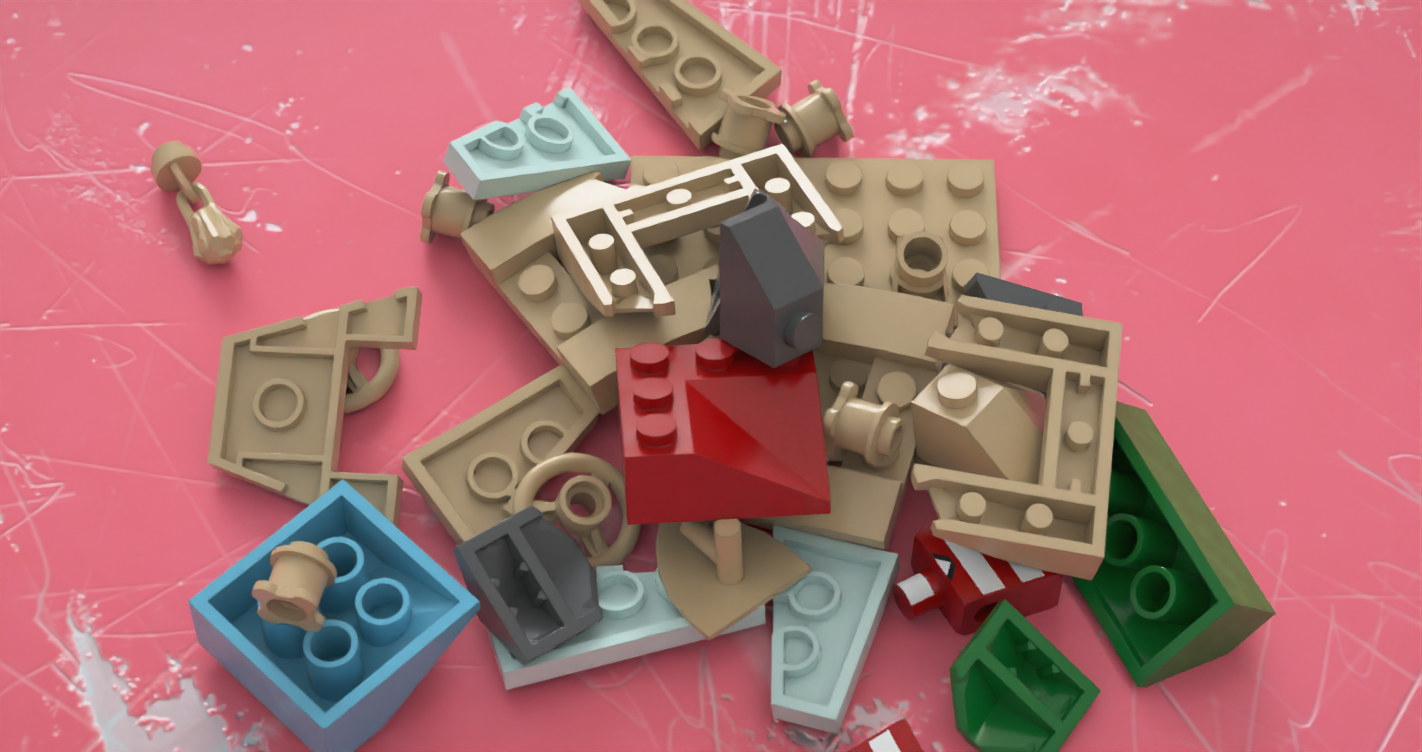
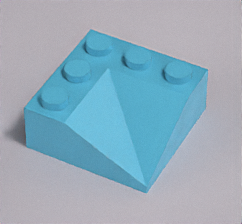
(380, 632)

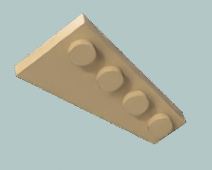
(684, 59)

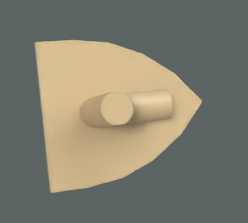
(722, 571)

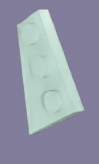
(536, 150)
(826, 627)

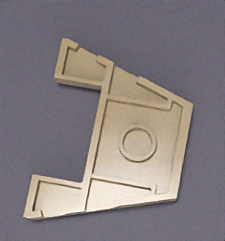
(286, 396)

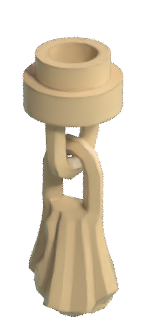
(211, 232)

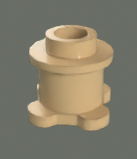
(813, 121)
(745, 124)
(450, 210)
(862, 427)
(295, 586)

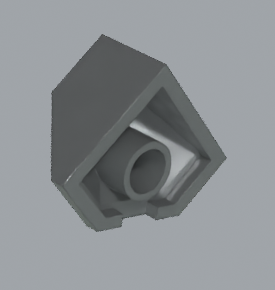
(771, 285)

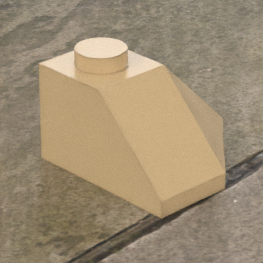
(979, 425)

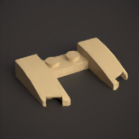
(606, 238)
(521, 263)
(891, 336)
(1064, 517)

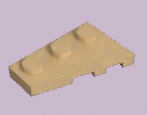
(478, 465)

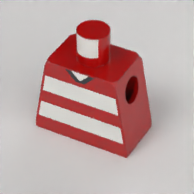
(969, 584)

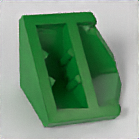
(1016, 687)

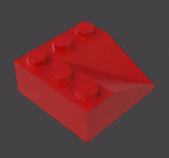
(718, 434)

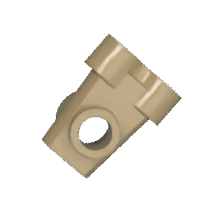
(924, 252)

